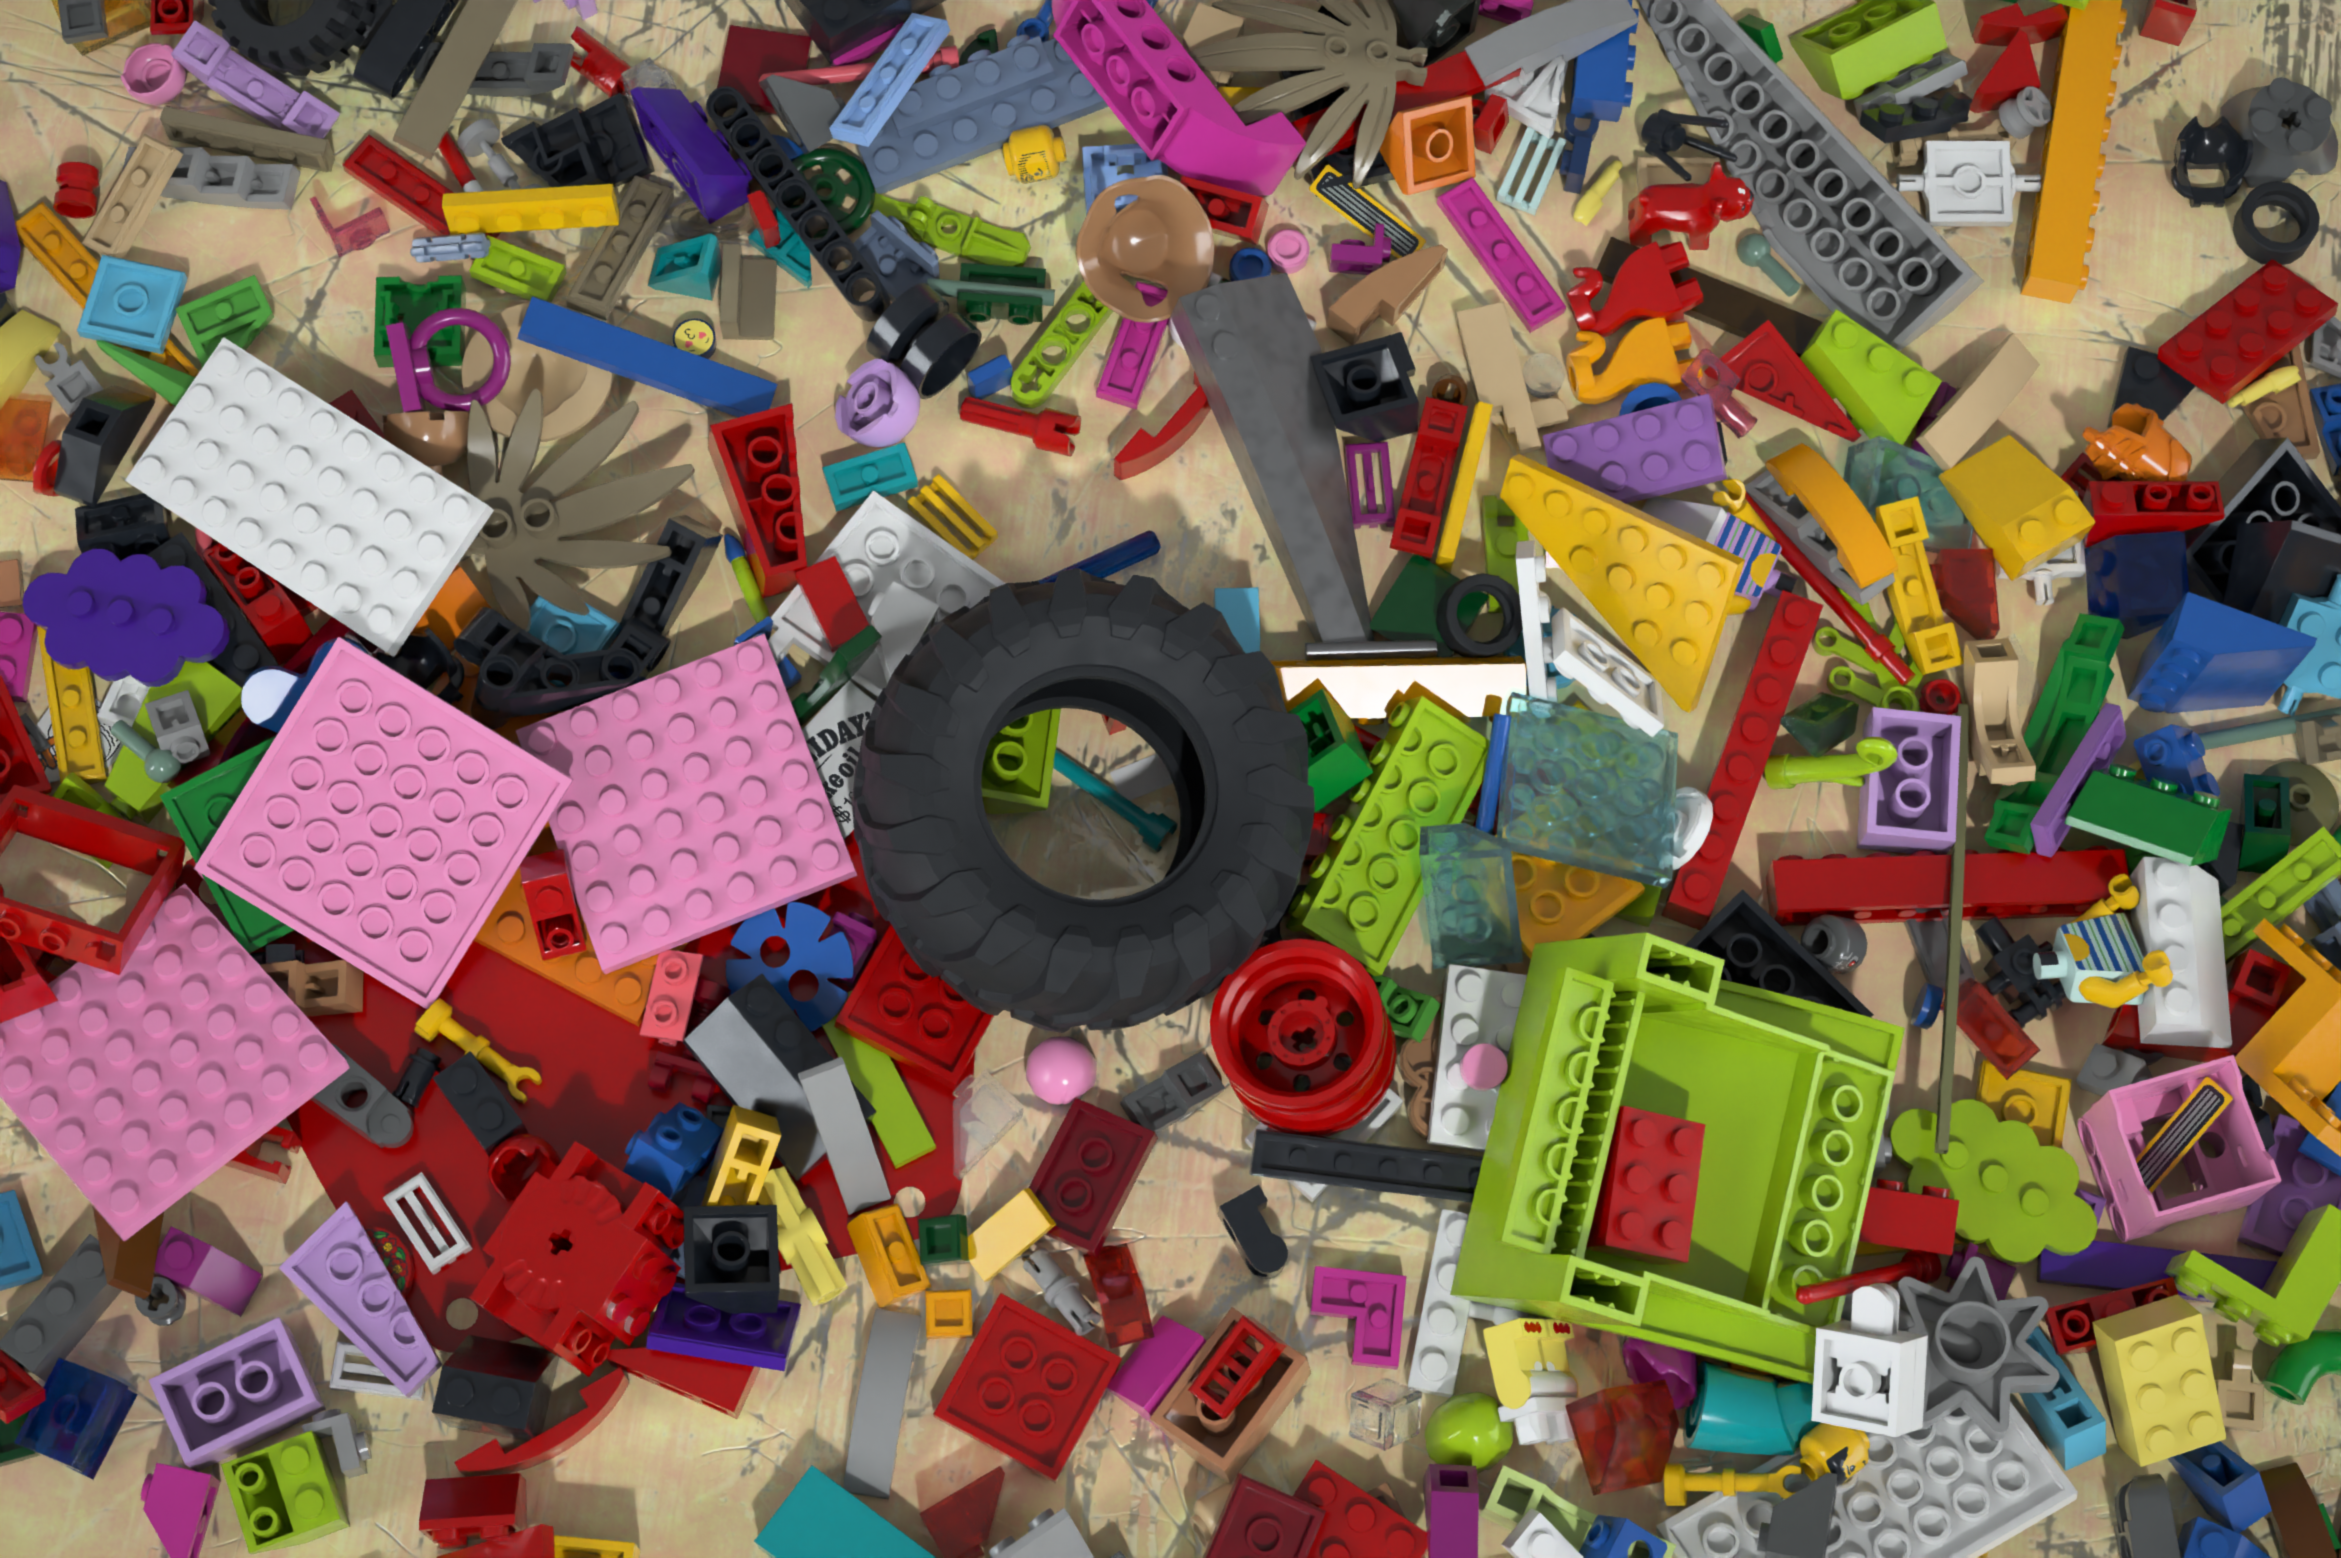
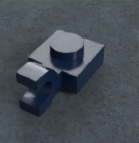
(1575, 161)

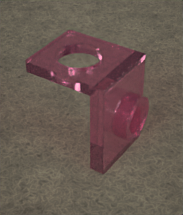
(354, 234)

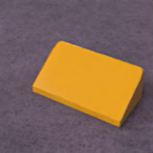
(888, 1255)

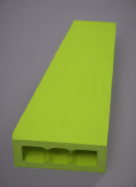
(215, 702)

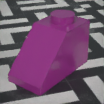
(206, 1271)

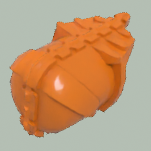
(2137, 448)

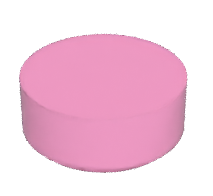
(1288, 251)
(1483, 1067)

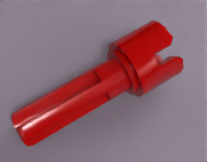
(1044, 428)

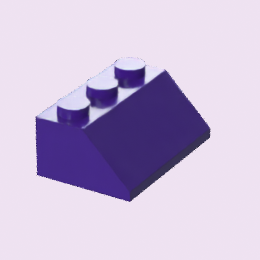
(692, 151)

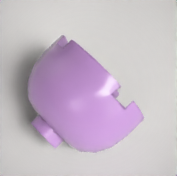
(879, 405)

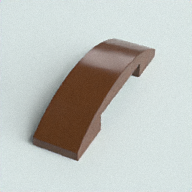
(2296, 1514)

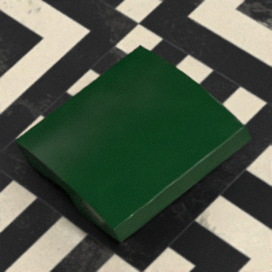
(1413, 601)

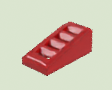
(1261, 1362)

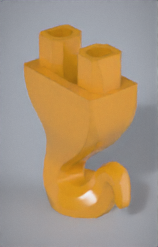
(1640, 358)

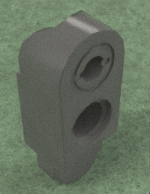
(382, 1116)
(2145, 1519)

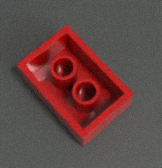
(1648, 1188)

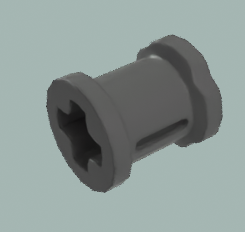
(165, 1313)

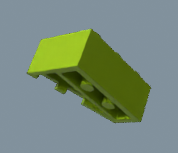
(1869, 378)

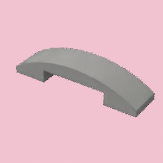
(881, 1403)

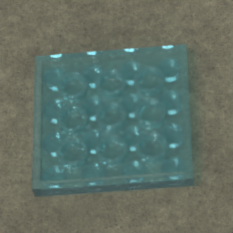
(1588, 791)

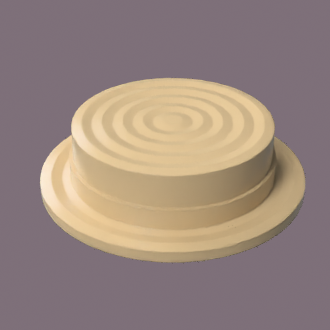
(569, 388)

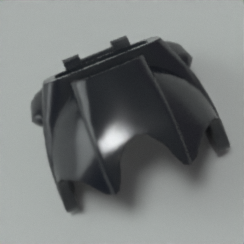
(2210, 148)
(426, 659)

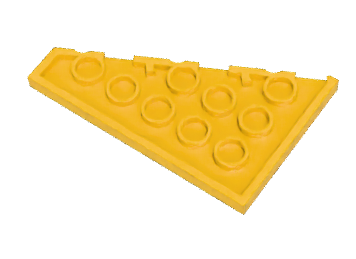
(1643, 576)

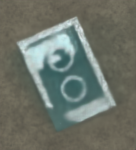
(1889, 472)

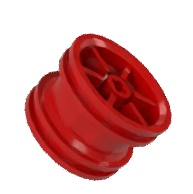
(1274, 982)

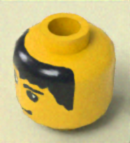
(1833, 1451)

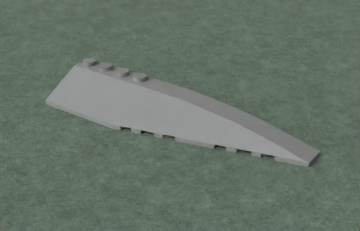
(1810, 184)

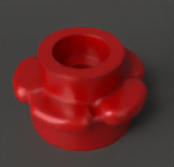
(1940, 688)

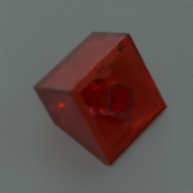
(1625, 1435)

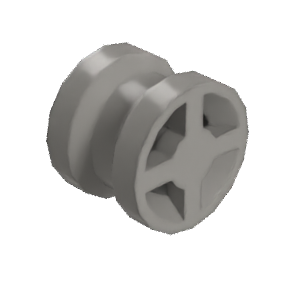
(2025, 112)

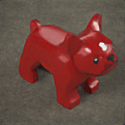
(1688, 208)

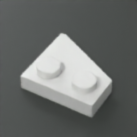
(1535, 96)

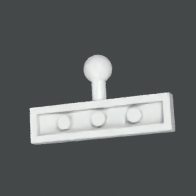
(1535, 611)
(1446, 1316)

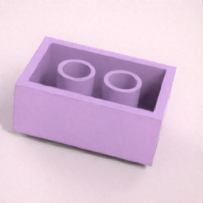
(1916, 797)
(237, 1394)

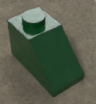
(2264, 821)

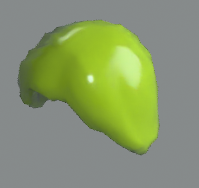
(1468, 1432)

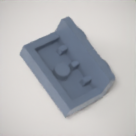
(895, 255)

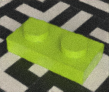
(518, 271)

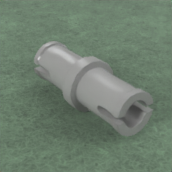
(1062, 1292)

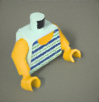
(2100, 956)

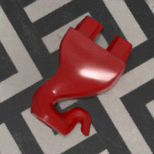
(1638, 292)

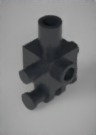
(2013, 973)

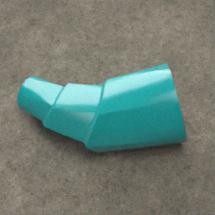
(1747, 1412)

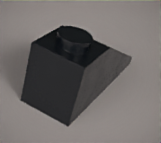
(672, 580)

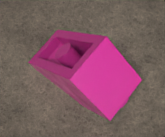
(179, 1507)

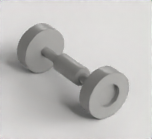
(479, 139)

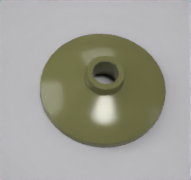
(2320, 797)

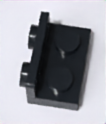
(123, 526)

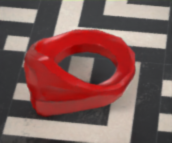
(45, 476)

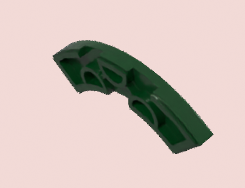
(837, 673)

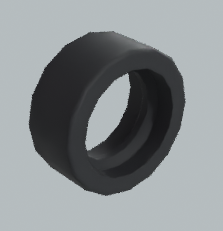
(2292, 200)
(1449, 625)

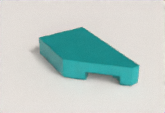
(789, 254)

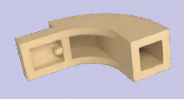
(1993, 712)

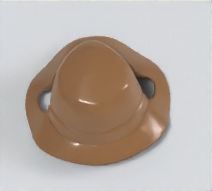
(1153, 238)

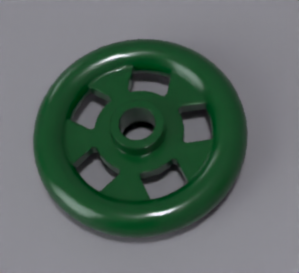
(859, 189)

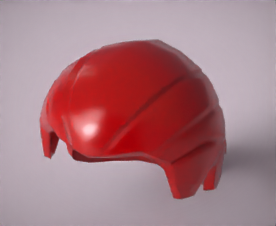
(517, 1160)

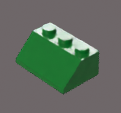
(2151, 815)

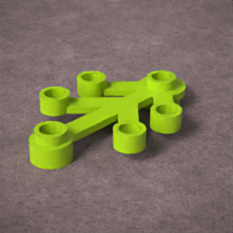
(1889, 688)

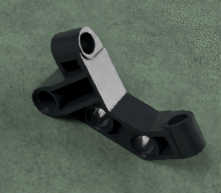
(519, 665)

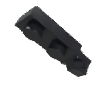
(1917, 118)

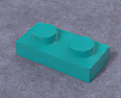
(880, 471)

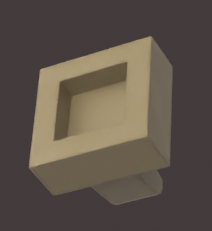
(2319, 739)

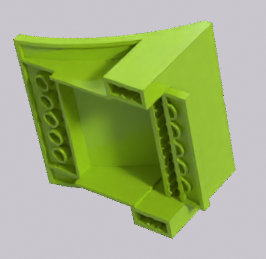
(1785, 1166)

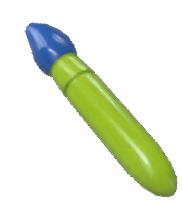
(736, 556)

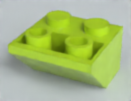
(285, 1494)

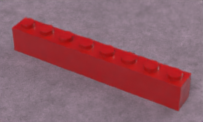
(1744, 757)
(1891, 887)

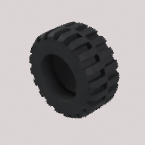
(303, 45)

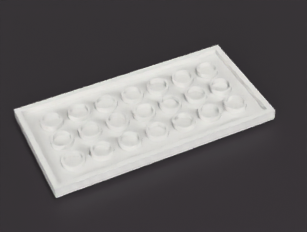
(309, 496)
(1917, 1497)

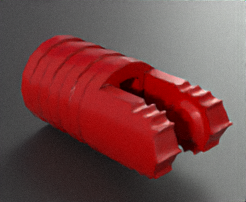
(600, 66)

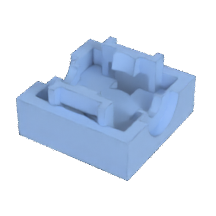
(1101, 166)

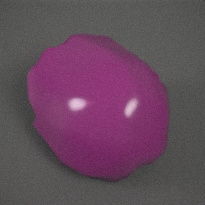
(1655, 1362)

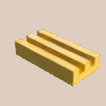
(928, 493)

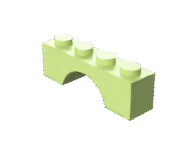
(1516, 1493)

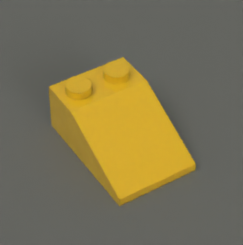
(2017, 505)

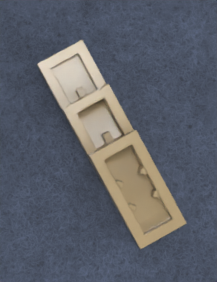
(1978, 402)

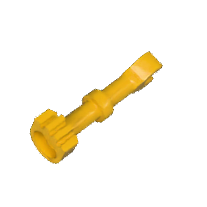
(439, 1019)
(1729, 1482)

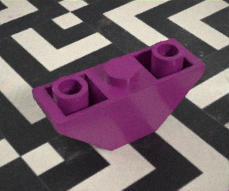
(1451, 1510)

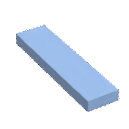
(890, 79)

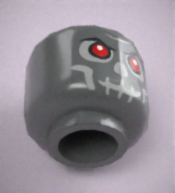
(1835, 943)

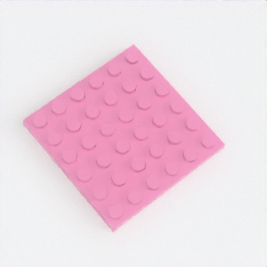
(688, 804)
(383, 823)
(161, 1069)

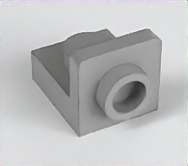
(178, 727)

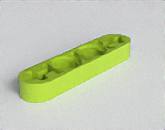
(1062, 336)

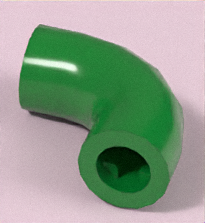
(2302, 1364)

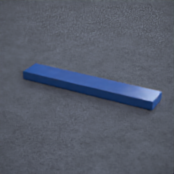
(644, 360)

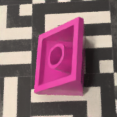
(1156, 1366)

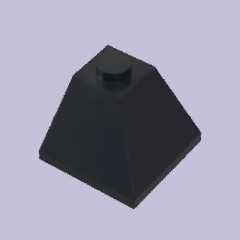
(1368, 389)
(732, 1257)

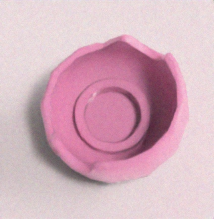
(153, 74)
(1061, 1070)

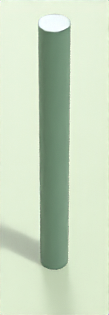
(2258, 730)

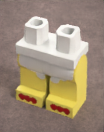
(1533, 1377)

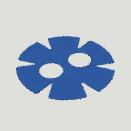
(802, 931)

